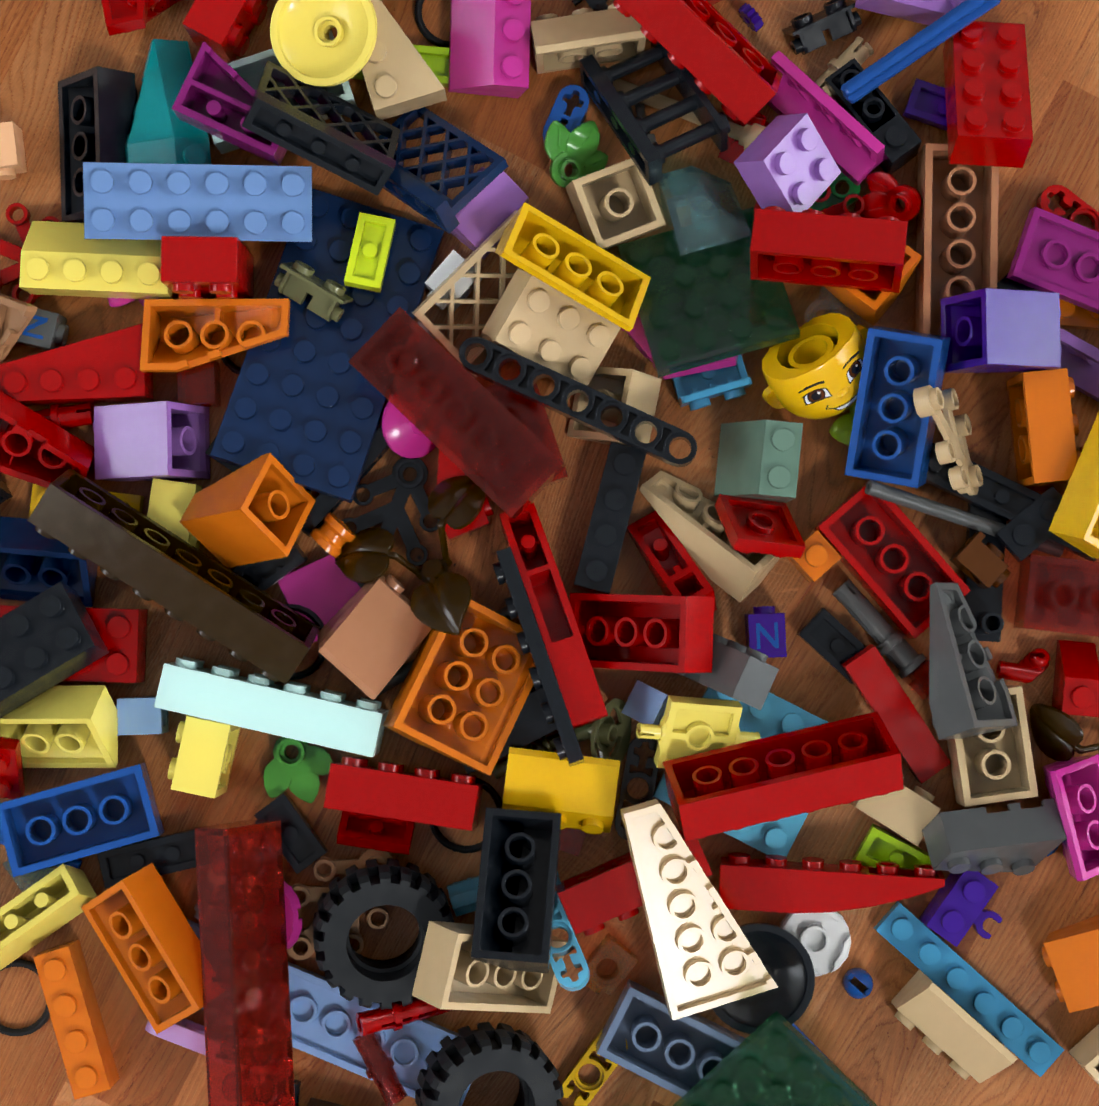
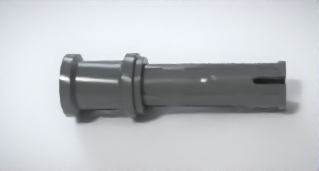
(889, 641)

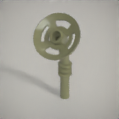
(602, 734)

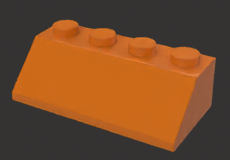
(150, 946)

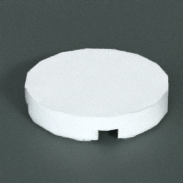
(823, 936)

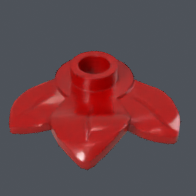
(885, 197)

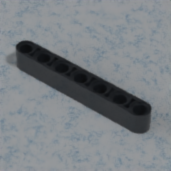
(564, 389)

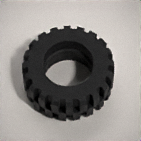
(348, 898)
(485, 1052)

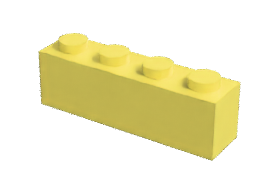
(42, 911)

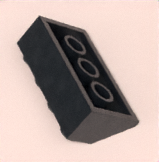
(93, 127)
(517, 889)

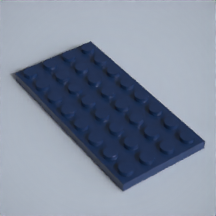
(301, 391)

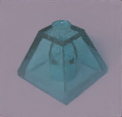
(701, 209)

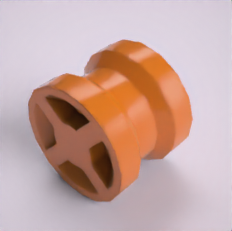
(333, 535)

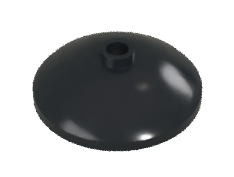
(790, 969)

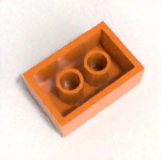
(1043, 426)

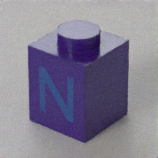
(766, 631)

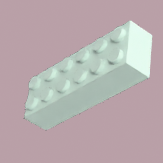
(271, 708)

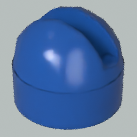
(863, 976)

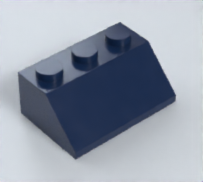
(36, 563)

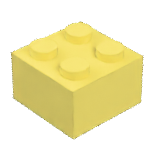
(203, 757)

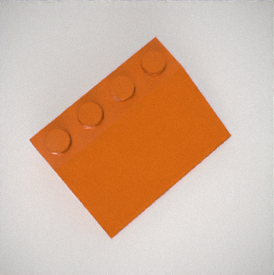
(465, 690)

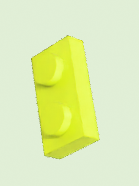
(369, 252)

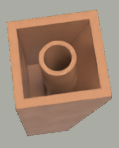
(372, 635)

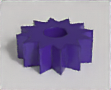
(751, 17)

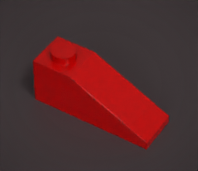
(668, 559)

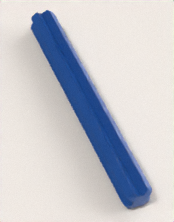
(915, 48)

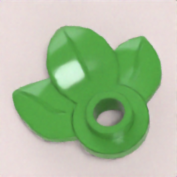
(576, 148)
(297, 773)

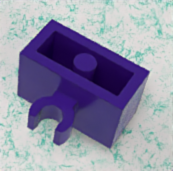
(961, 906)

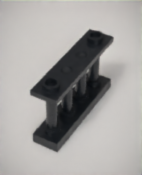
(633, 130)

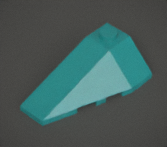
(156, 130)

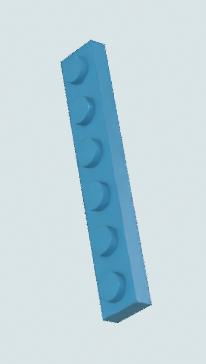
(969, 989)

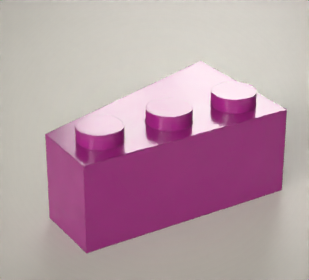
(217, 103)

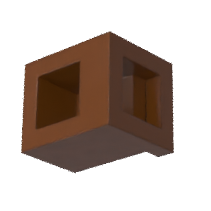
(981, 562)

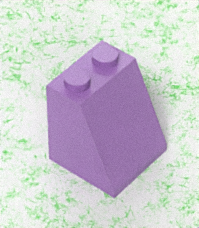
(151, 442)

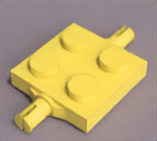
(695, 727)

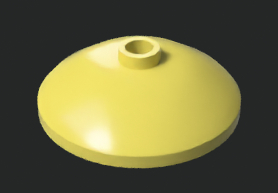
(303, 43)

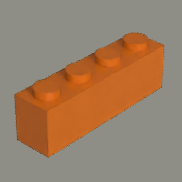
(76, 1019)

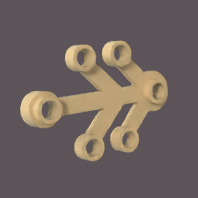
(929, 402)

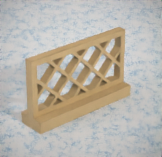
(478, 354)

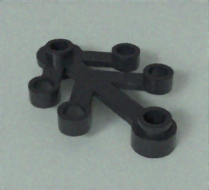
(394, 513)

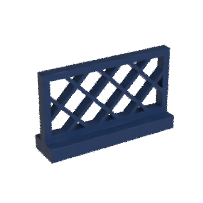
(431, 197)

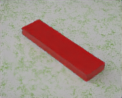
(902, 720)

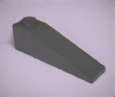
(962, 686)

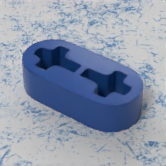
(560, 107)

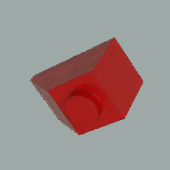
(1076, 678)

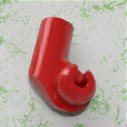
(1025, 670)

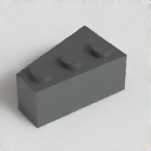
(738, 672)
(994, 841)

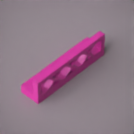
(847, 140)

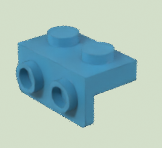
(700, 387)

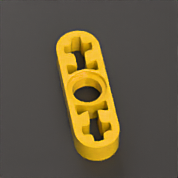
(591, 1088)

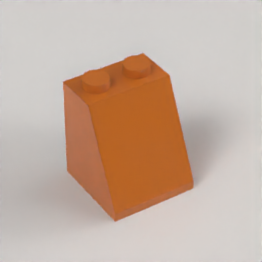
(249, 513)
(1075, 961)

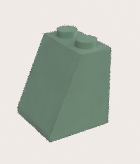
(759, 460)

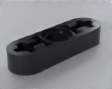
(632, 758)

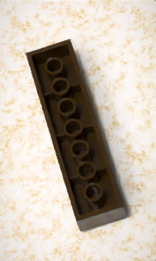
(174, 575)

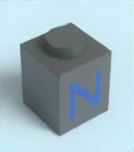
(45, 331)

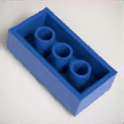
(887, 434)
(79, 819)

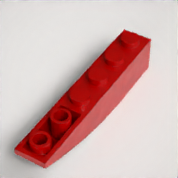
(554, 616)
(818, 886)

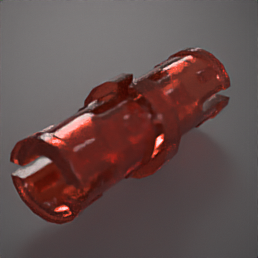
(380, 1068)

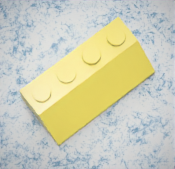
(64, 263)
(66, 728)

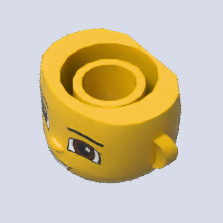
(819, 370)

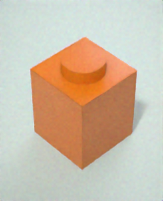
(816, 558)

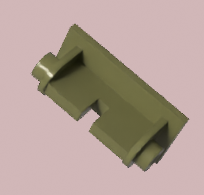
(326, 294)

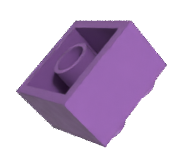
(788, 164)

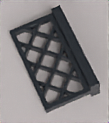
(324, 144)

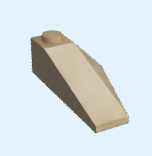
(703, 535)

